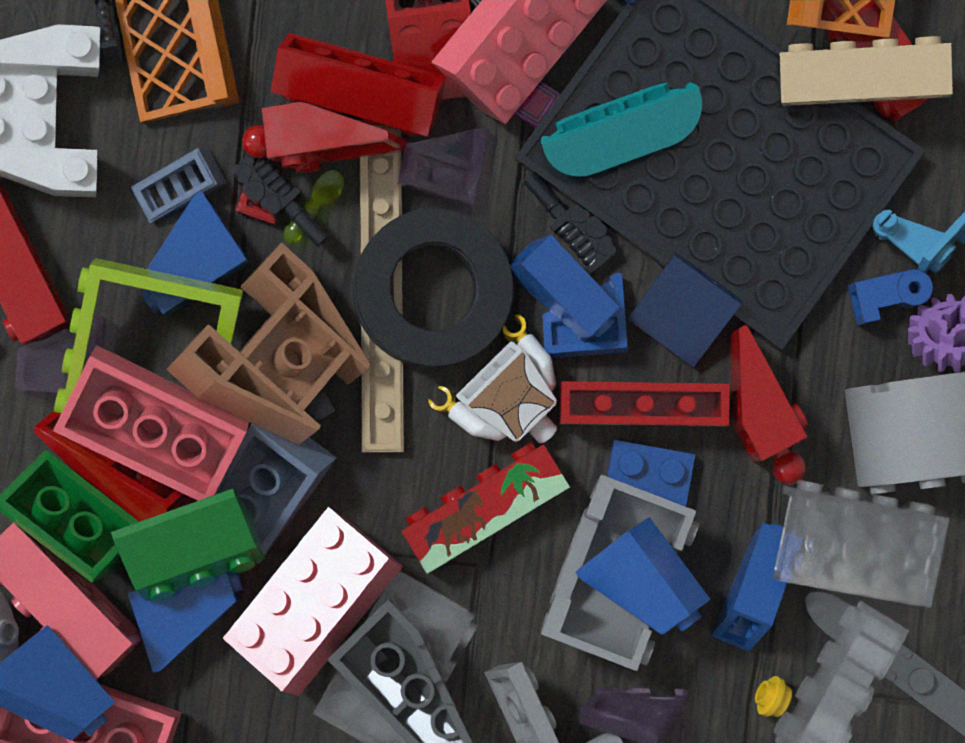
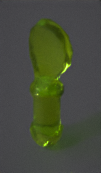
(325, 191)

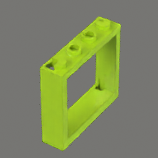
(90, 285)

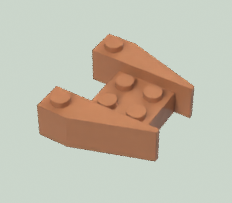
(285, 358)

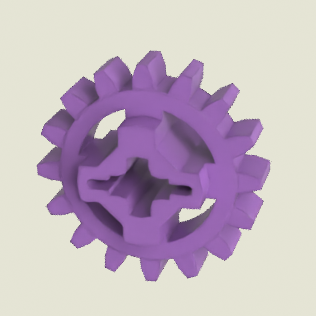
(939, 333)

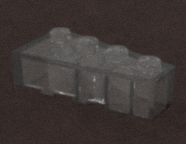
(843, 679)

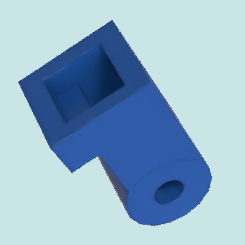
(901, 289)

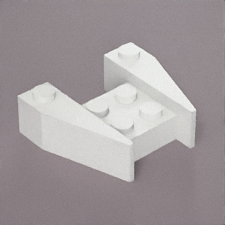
(29, 108)

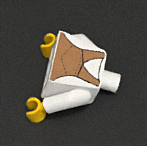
(508, 393)

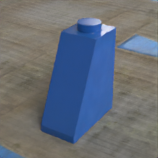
(195, 249)
(564, 287)
(646, 579)
(754, 592)
(179, 621)
(52, 687)

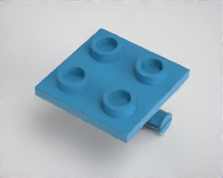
(920, 243)

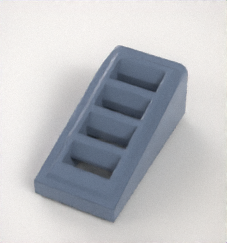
(208, 168)

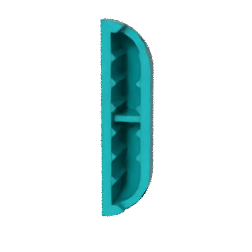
(623, 129)

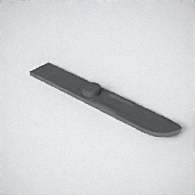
(907, 670)

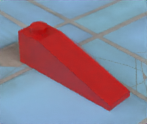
(127, 488)

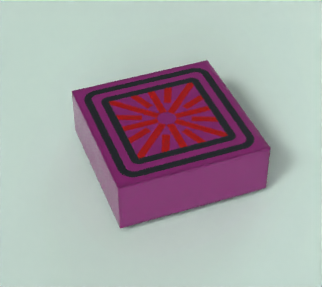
(537, 104)

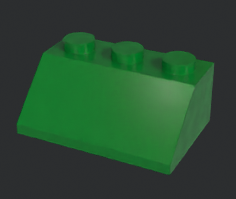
(66, 515)
(189, 546)

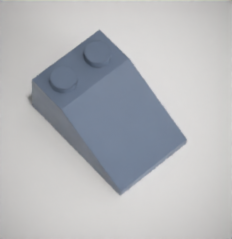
(274, 479)

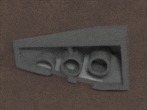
(399, 678)

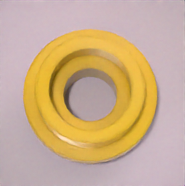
(773, 697)

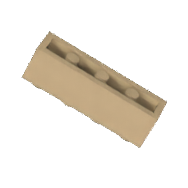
(866, 74)

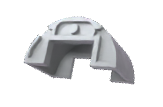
(908, 431)
(583, 614)

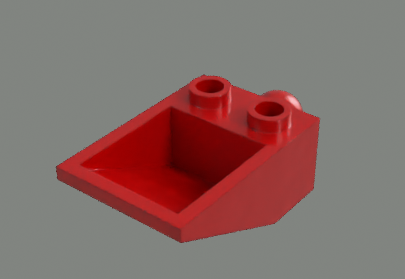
(423, 31)
(309, 136)
(762, 411)

